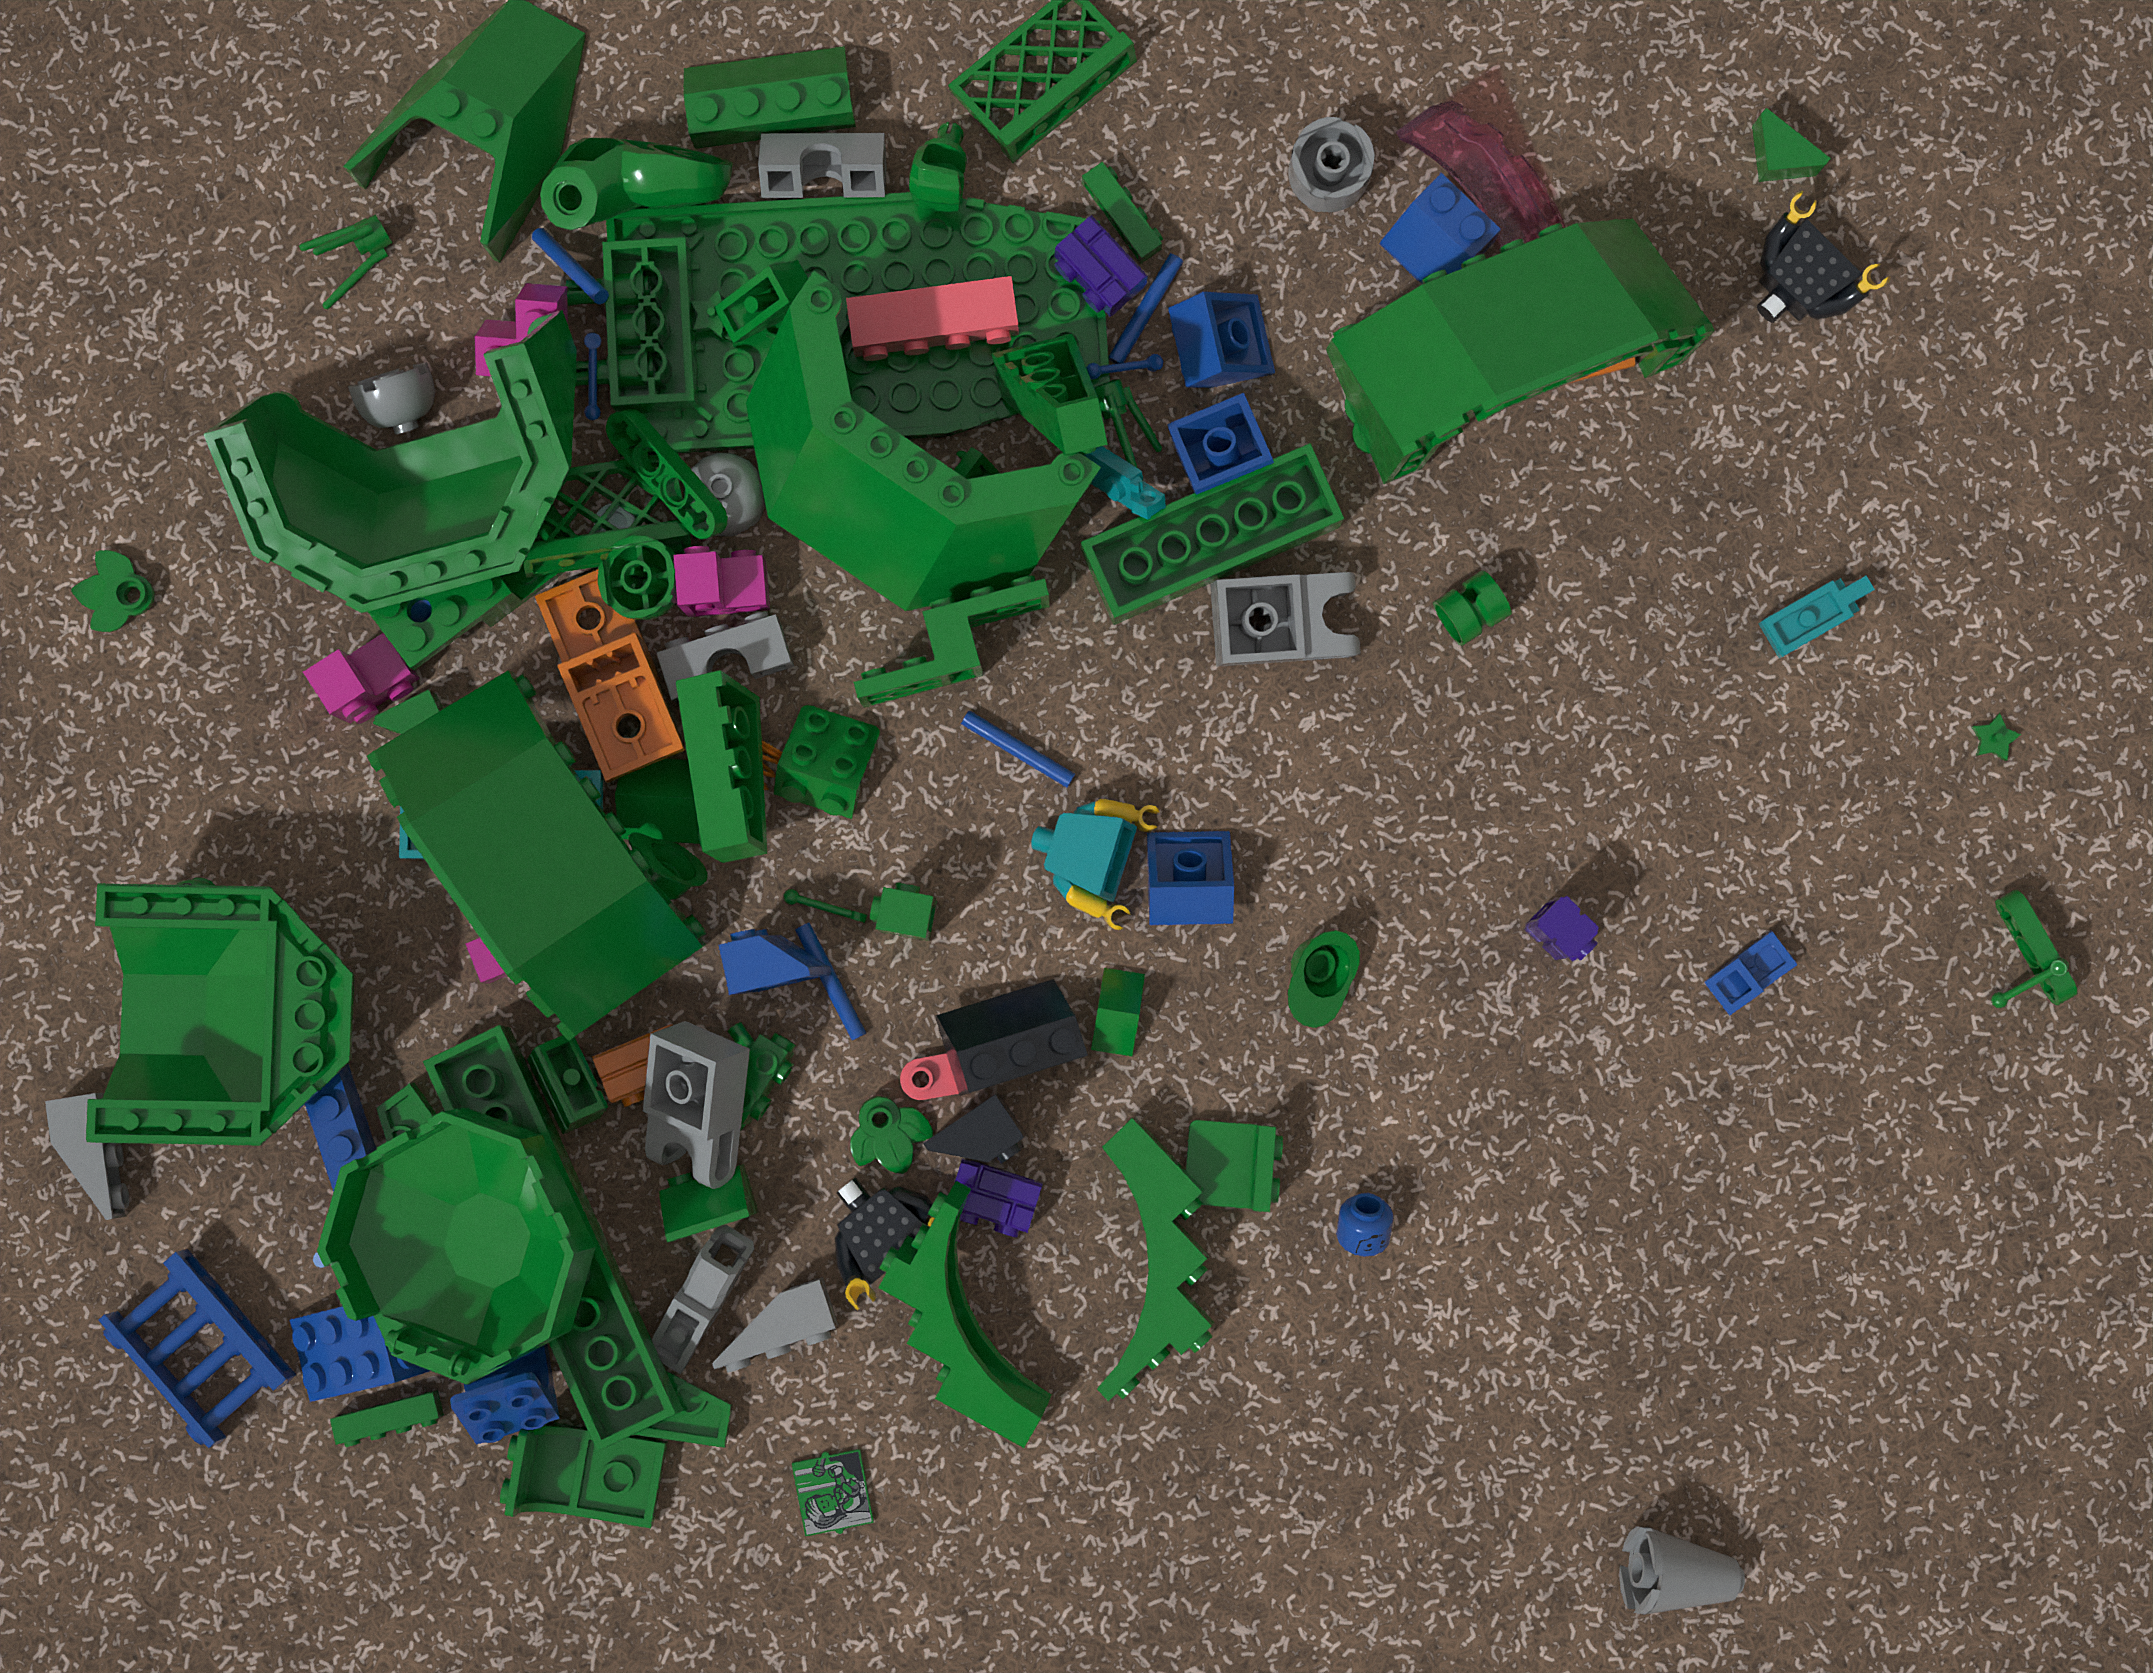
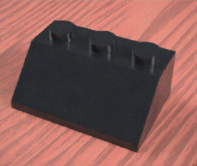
(1010, 1036)
(981, 1133)

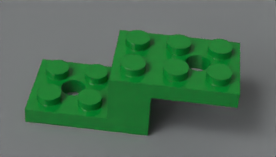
(459, 609)
(952, 641)

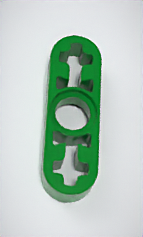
(2034, 944)

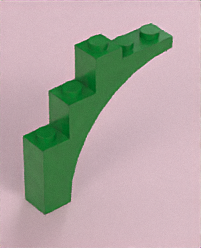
(1169, 1313)
(973, 1371)

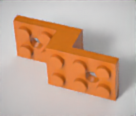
(609, 678)

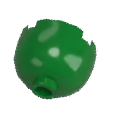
(638, 578)

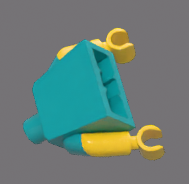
(1091, 852)

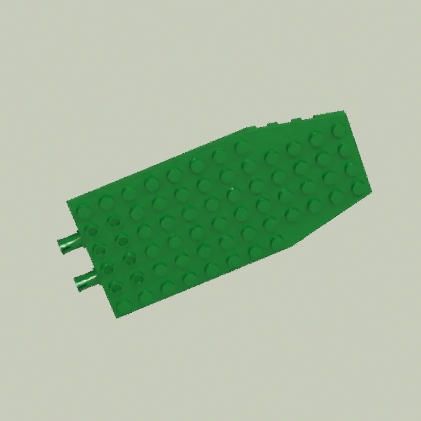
(699, 384)

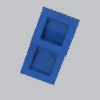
(1750, 972)

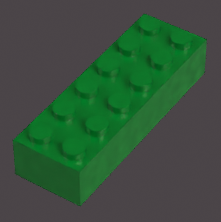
(1212, 534)

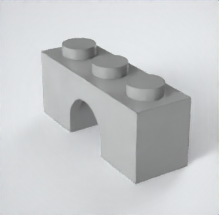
(794, 159)
(758, 640)

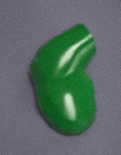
(614, 175)

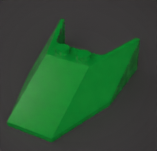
(503, 93)

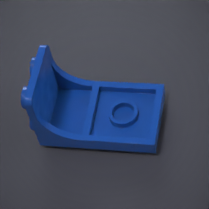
(345, 1355)
(509, 1399)

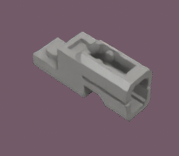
(700, 1298)

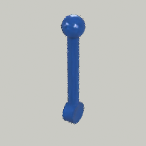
(593, 342)
(1152, 363)

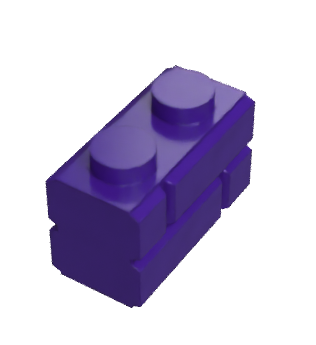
(1099, 267)
(1563, 929)
(998, 1197)

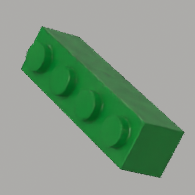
(1121, 212)
(379, 1419)

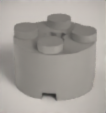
(1341, 145)

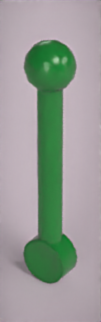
(792, 897)
(2058, 967)

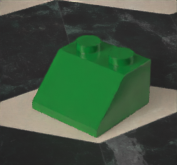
(694, 1207)

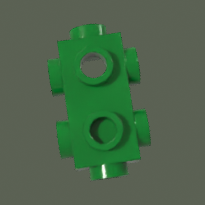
(767, 1065)

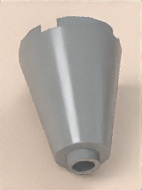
(1675, 1573)

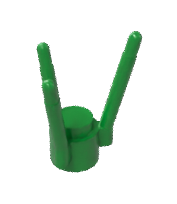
(367, 236)
(1112, 402)

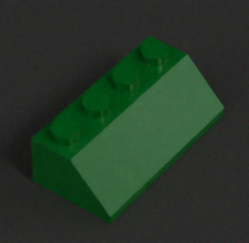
(768, 96)

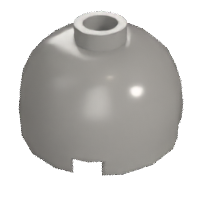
(395, 397)
(736, 486)

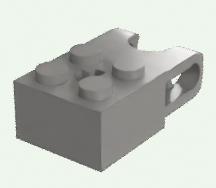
(1292, 616)
(695, 1100)

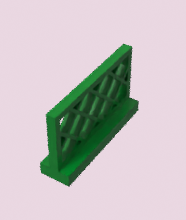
(1062, 99)
(589, 549)

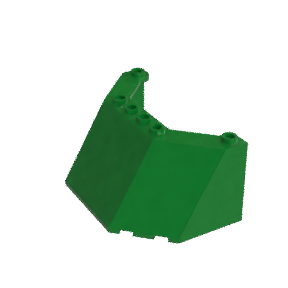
(1510, 334)
(875, 495)
(413, 512)
(533, 854)

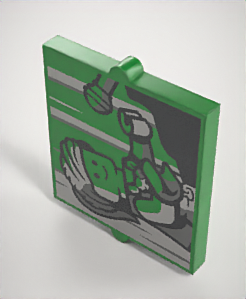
(832, 1492)

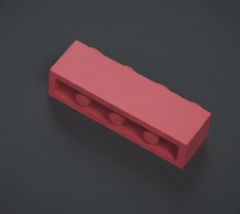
(933, 317)

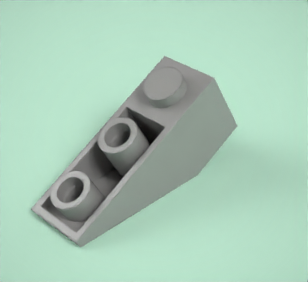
(91, 1163)
(790, 1317)

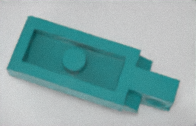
(1125, 484)
(1813, 615)

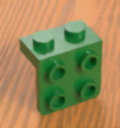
(825, 761)
(1234, 1163)

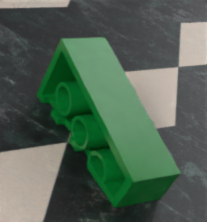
(1053, 392)
(725, 764)

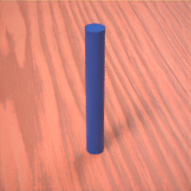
(570, 266)
(1145, 309)
(1018, 748)
(832, 983)

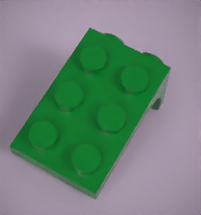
(565, 1474)

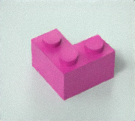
(530, 304)
(720, 585)
(360, 681)

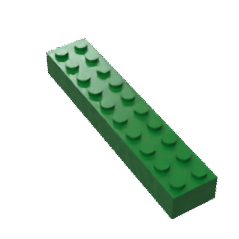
(608, 1351)

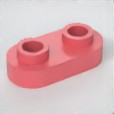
(940, 1075)

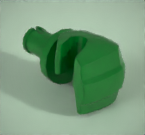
(939, 170)

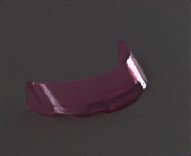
(1489, 173)

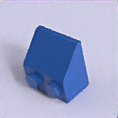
(1439, 231)
(1221, 339)
(1219, 443)
(1190, 878)
(766, 962)

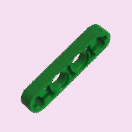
(662, 479)

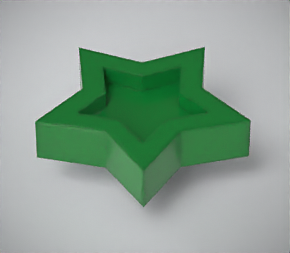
(707, 315)
(1995, 738)

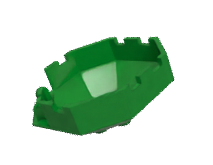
(458, 1244)

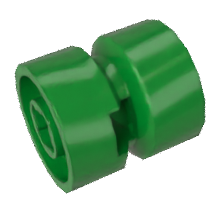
(1476, 605)

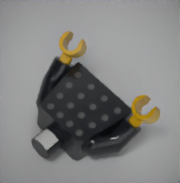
(1808, 271)
(872, 1230)

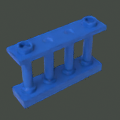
(211, 1307)

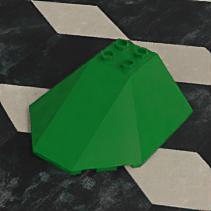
(223, 1015)

